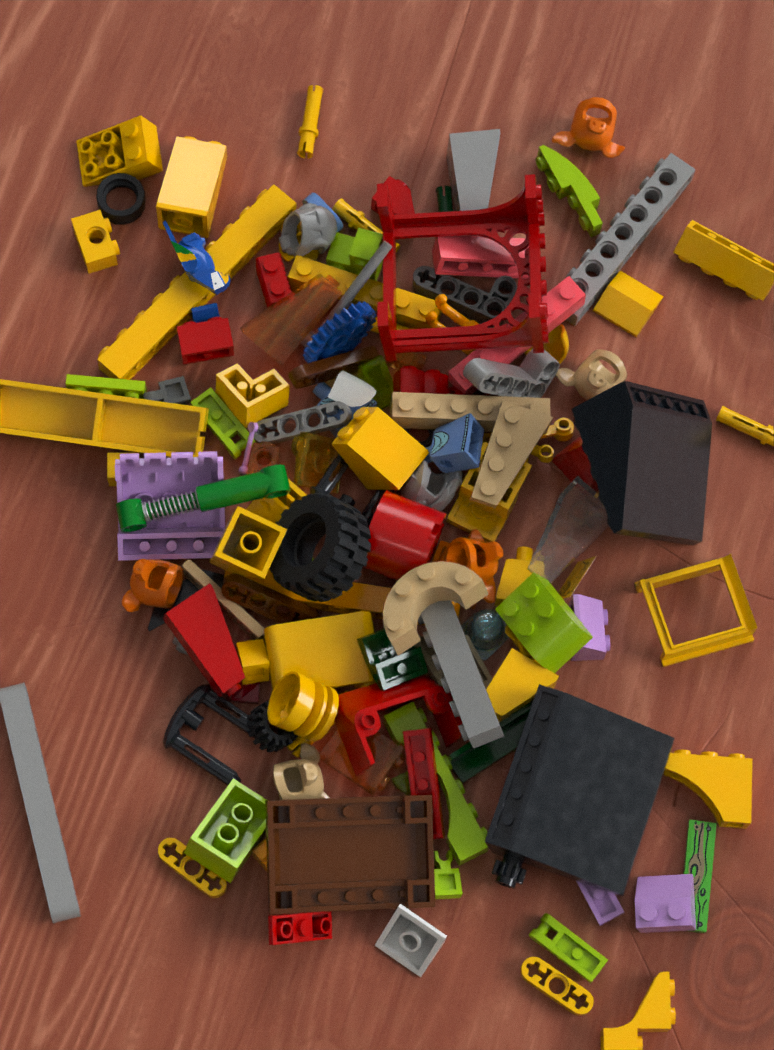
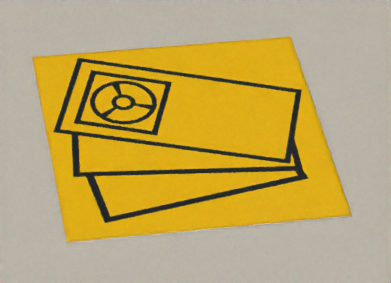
(575, 577)

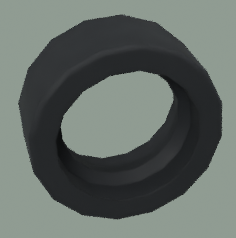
(124, 181)

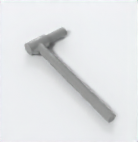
(356, 286)

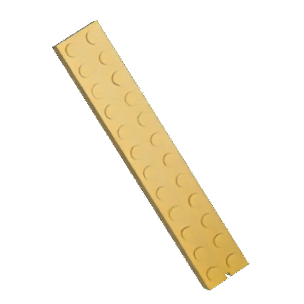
(100, 419)

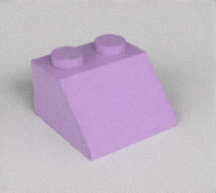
(593, 617)
(665, 903)

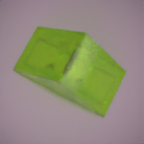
(378, 376)

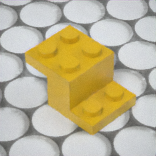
(474, 515)

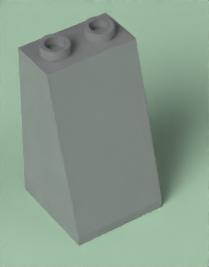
(471, 167)

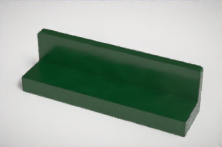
(471, 762)

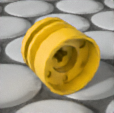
(303, 706)

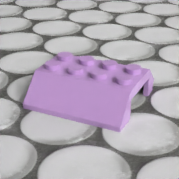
(155, 477)

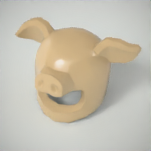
(592, 376)
(300, 777)

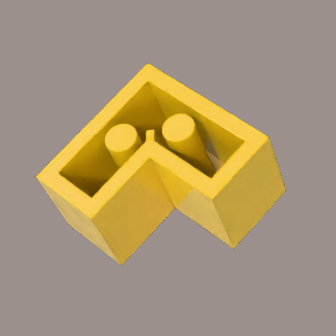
(250, 398)

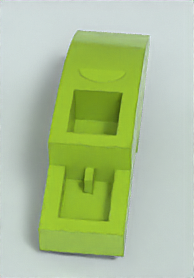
(569, 181)

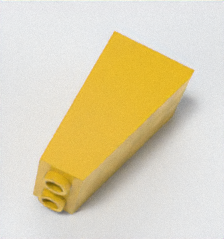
(191, 186)

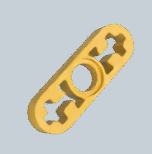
(171, 861)
(570, 1004)

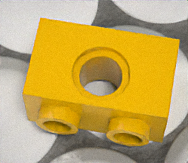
(99, 255)

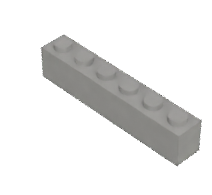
(460, 673)

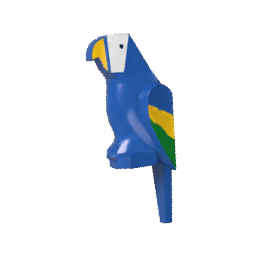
(198, 262)

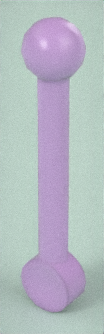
(252, 428)

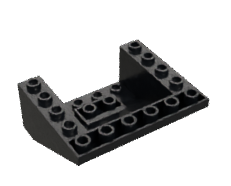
(648, 460)
(579, 791)

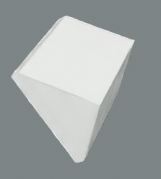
(410, 940)

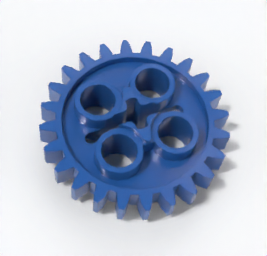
(341, 332)

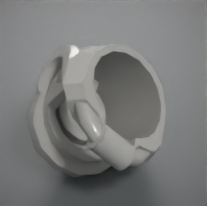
(317, 228)
(431, 488)

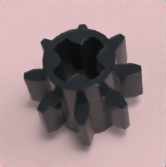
(509, 871)

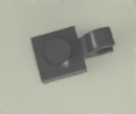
(170, 391)

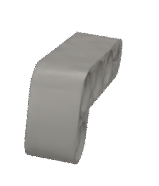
(508, 380)

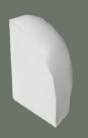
(351, 390)

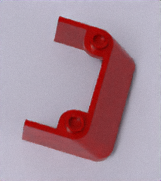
(359, 715)

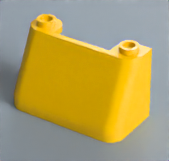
(321, 649)

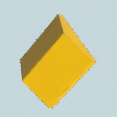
(627, 303)

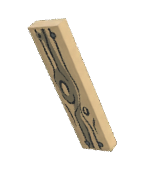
(231, 609)

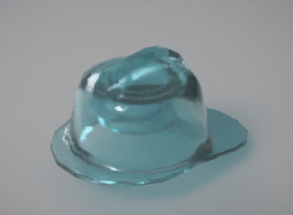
(486, 632)

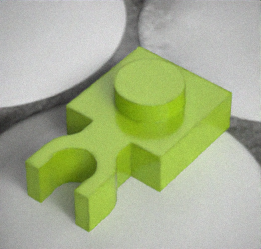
(446, 878)

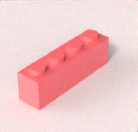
(474, 257)

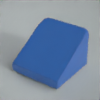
(204, 312)

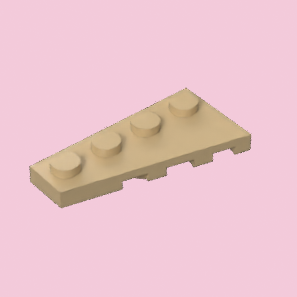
(509, 446)

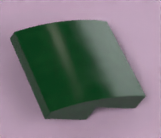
(385, 664)

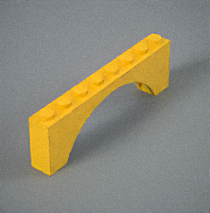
(718, 781)

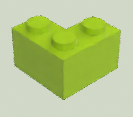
(354, 252)

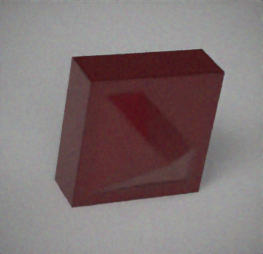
(247, 694)

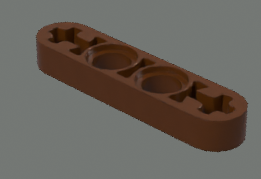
(329, 368)
(272, 597)

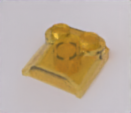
(313, 457)

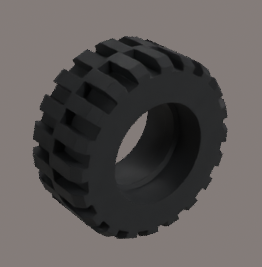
(340, 557)

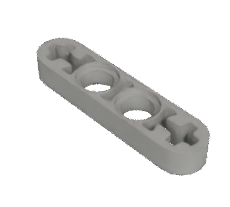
(301, 419)

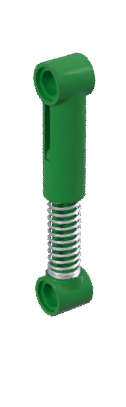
(267, 483)

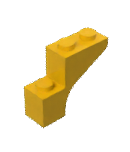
(652, 1016)

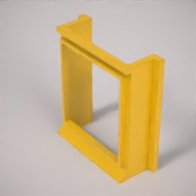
(709, 644)

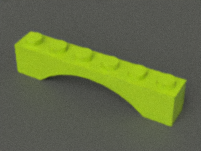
(464, 834)

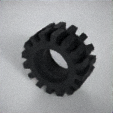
(263, 732)

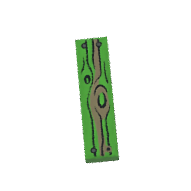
(699, 862)

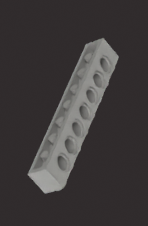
(671, 170)

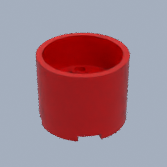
(402, 535)

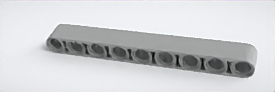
(39, 803)

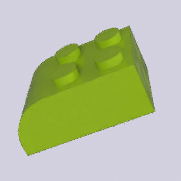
(544, 622)
(229, 831)

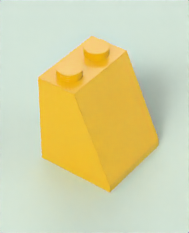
(379, 449)
(248, 544)
(517, 683)

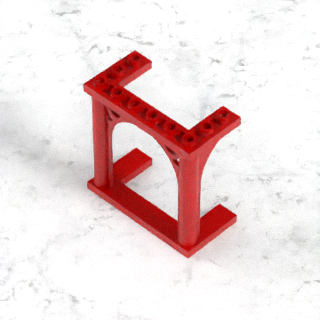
(519, 215)

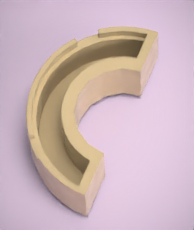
(422, 588)

